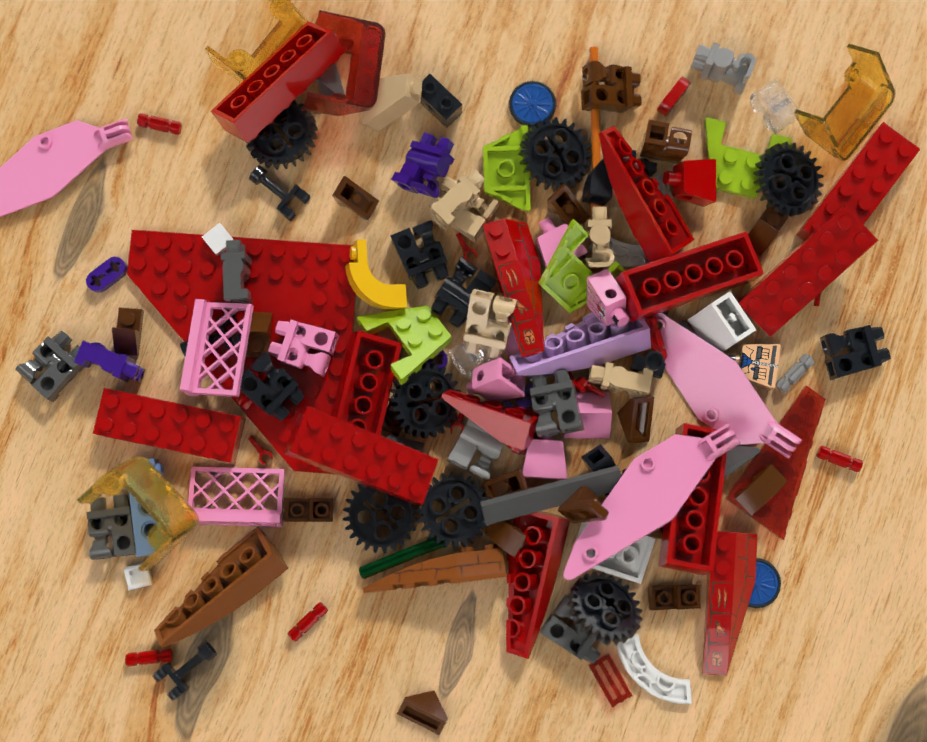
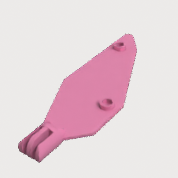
(54, 161)
(720, 389)
(648, 495)

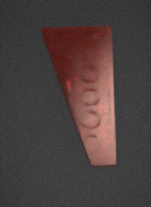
(802, 421)

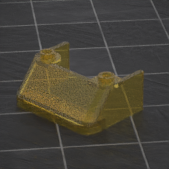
(240, 63)
(857, 109)
(157, 496)

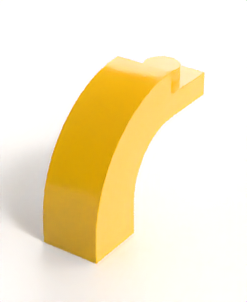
(367, 287)

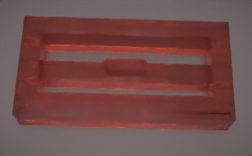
(620, 698)

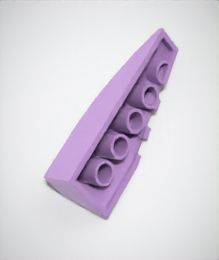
(584, 346)

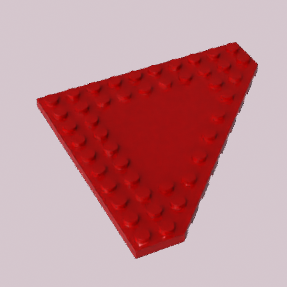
(286, 279)

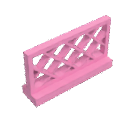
(198, 351)
(239, 516)

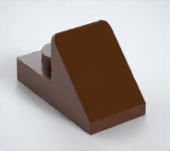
(355, 198)
(566, 206)
(766, 230)
(128, 331)
(259, 334)
(505, 484)
(583, 507)

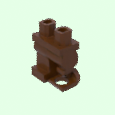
(615, 94)
(665, 148)

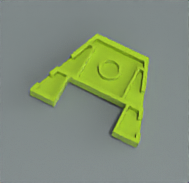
(734, 165)
(566, 274)
(416, 329)

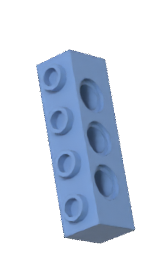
(142, 520)

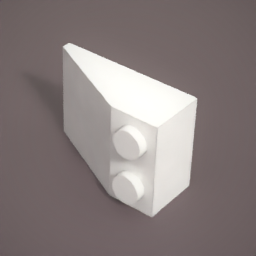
(627, 563)

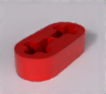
(673, 96)

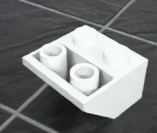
(722, 323)

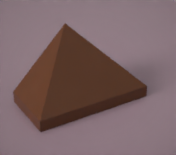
(637, 419)
(424, 710)

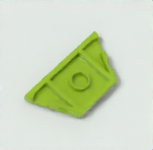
(504, 173)

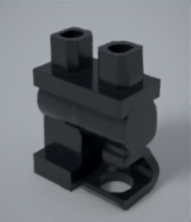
(424, 260)
(457, 297)
(861, 348)
(274, 391)

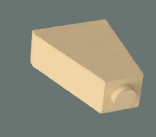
(395, 98)

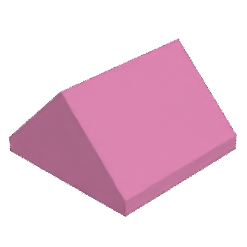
(596, 416)

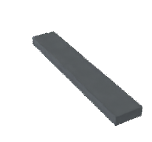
(547, 495)

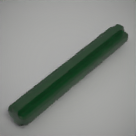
(399, 558)

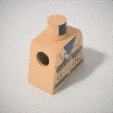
(759, 363)

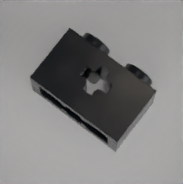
(440, 101)

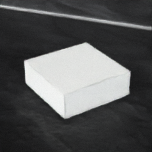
(217, 238)
(136, 578)

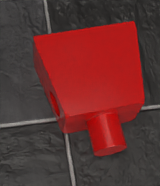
(693, 181)

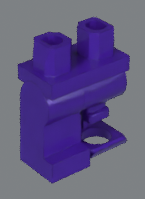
(424, 163)
(117, 365)

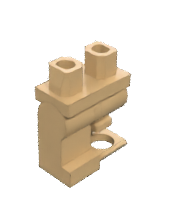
(456, 199)
(465, 221)
(600, 238)
(484, 330)
(620, 379)

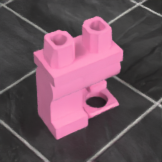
(296, 344)

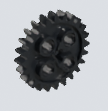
(297, 121)
(538, 163)
(788, 179)
(429, 421)
(464, 527)
(367, 532)
(605, 608)

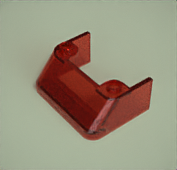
(366, 45)

